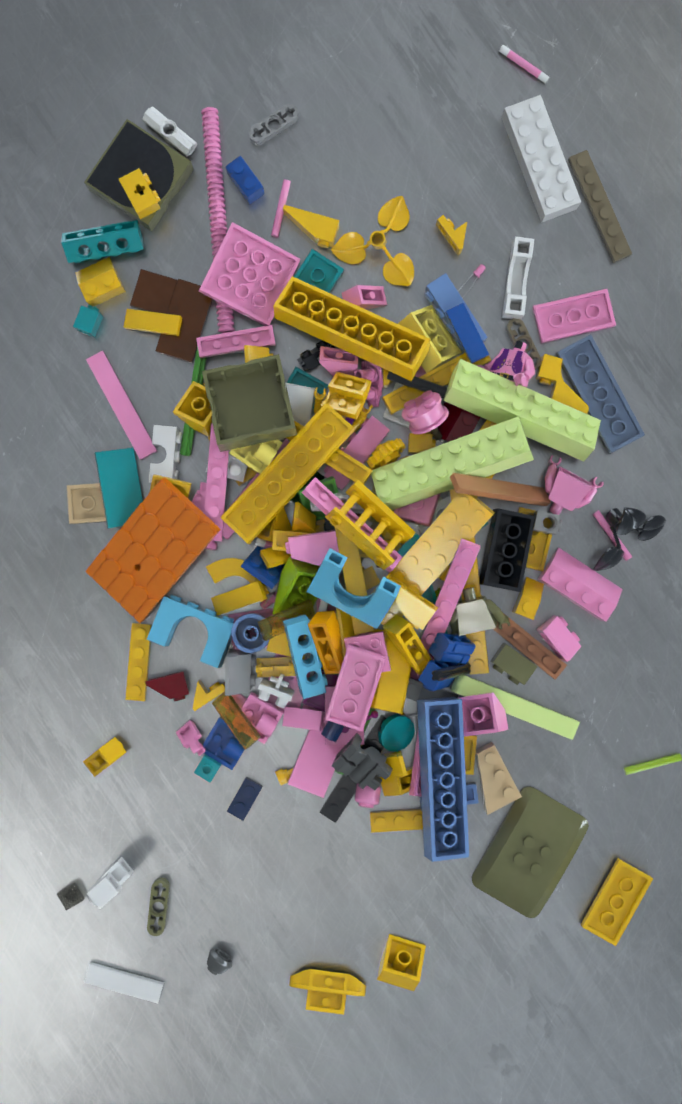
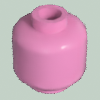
(367, 797)

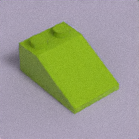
(294, 583)

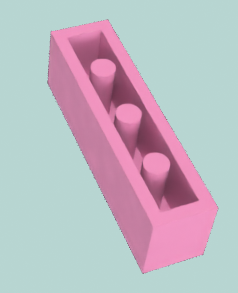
(360, 447)

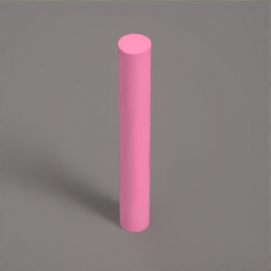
(279, 212)
(606, 527)

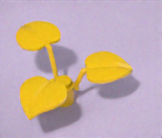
(351, 246)

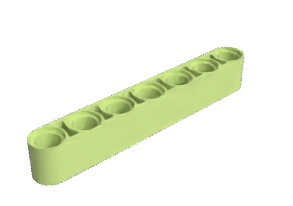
(519, 707)

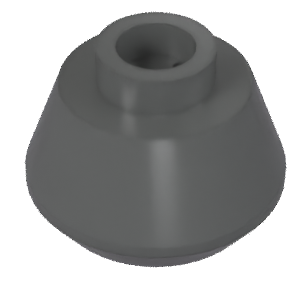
(218, 961)

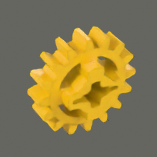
(386, 453)

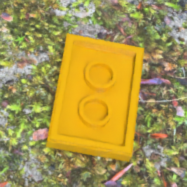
(539, 544)

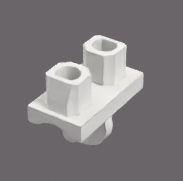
(276, 687)

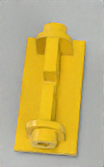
(274, 667)

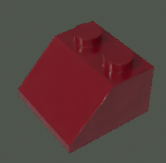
(458, 423)

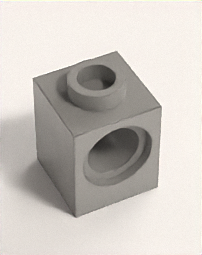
(555, 519)

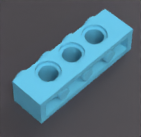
(308, 686)

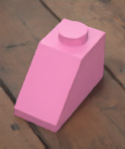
(366, 296)
(338, 360)

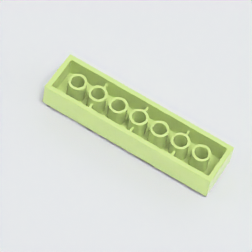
(540, 416)
(430, 470)

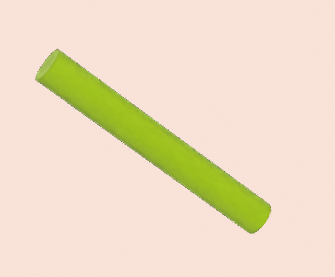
(652, 764)

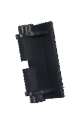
(309, 357)

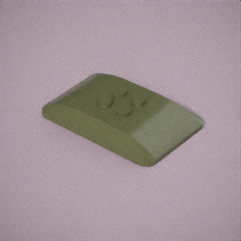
(530, 852)

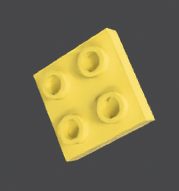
(257, 455)

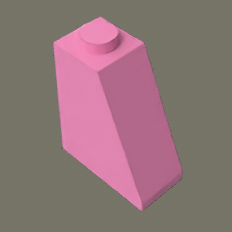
(312, 547)

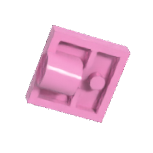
(372, 642)
(262, 715)

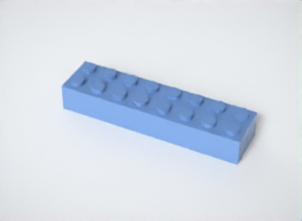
(443, 778)

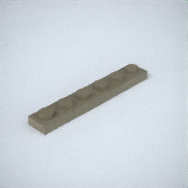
(600, 206)

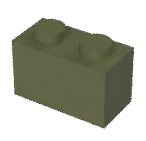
(514, 664)

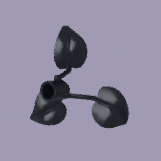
(624, 524)

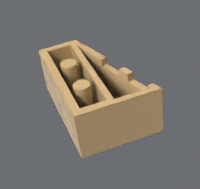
(495, 780)

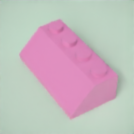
(581, 585)

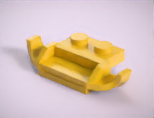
(327, 989)

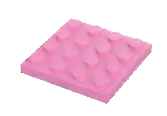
(249, 274)

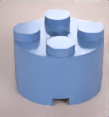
(241, 636)

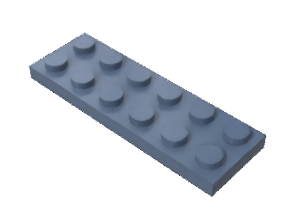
(601, 393)

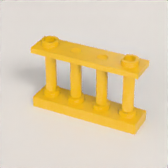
(381, 513)

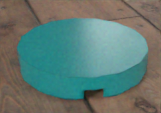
(396, 732)

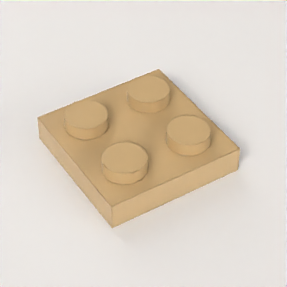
(85, 503)

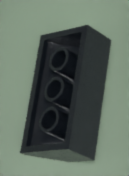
(507, 550)

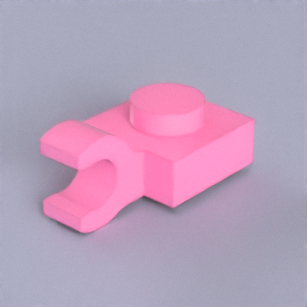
(189, 737)

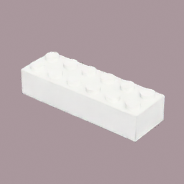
(540, 158)

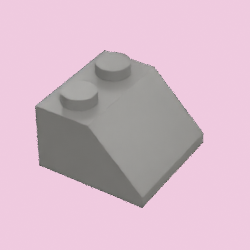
(239, 672)

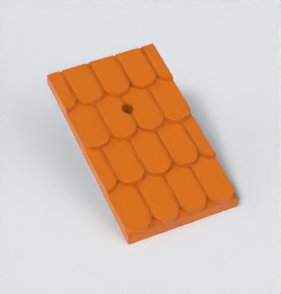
(152, 550)

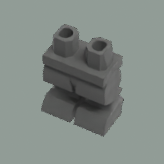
(362, 764)

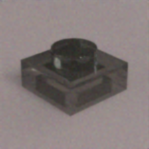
(70, 896)

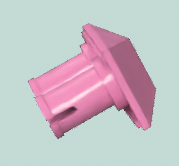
(374, 373)

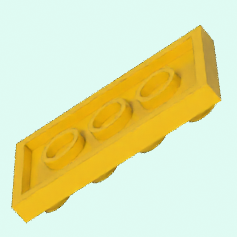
(616, 901)

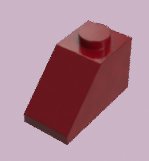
(171, 686)

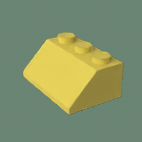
(442, 345)

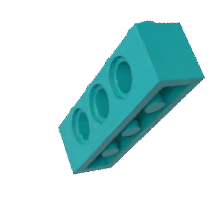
(110, 234)

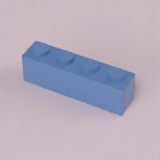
(445, 297)

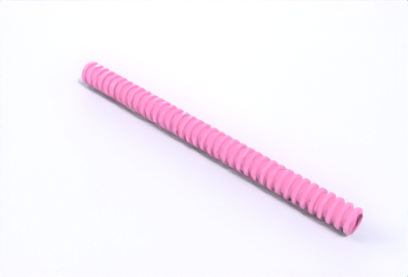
(216, 200)

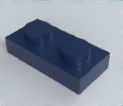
(244, 798)

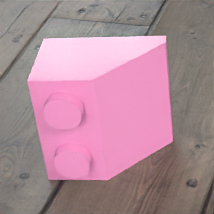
(559, 638)
(483, 714)

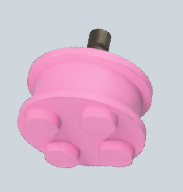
(425, 414)

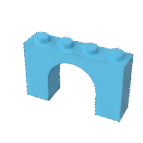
(369, 608)
(173, 611)

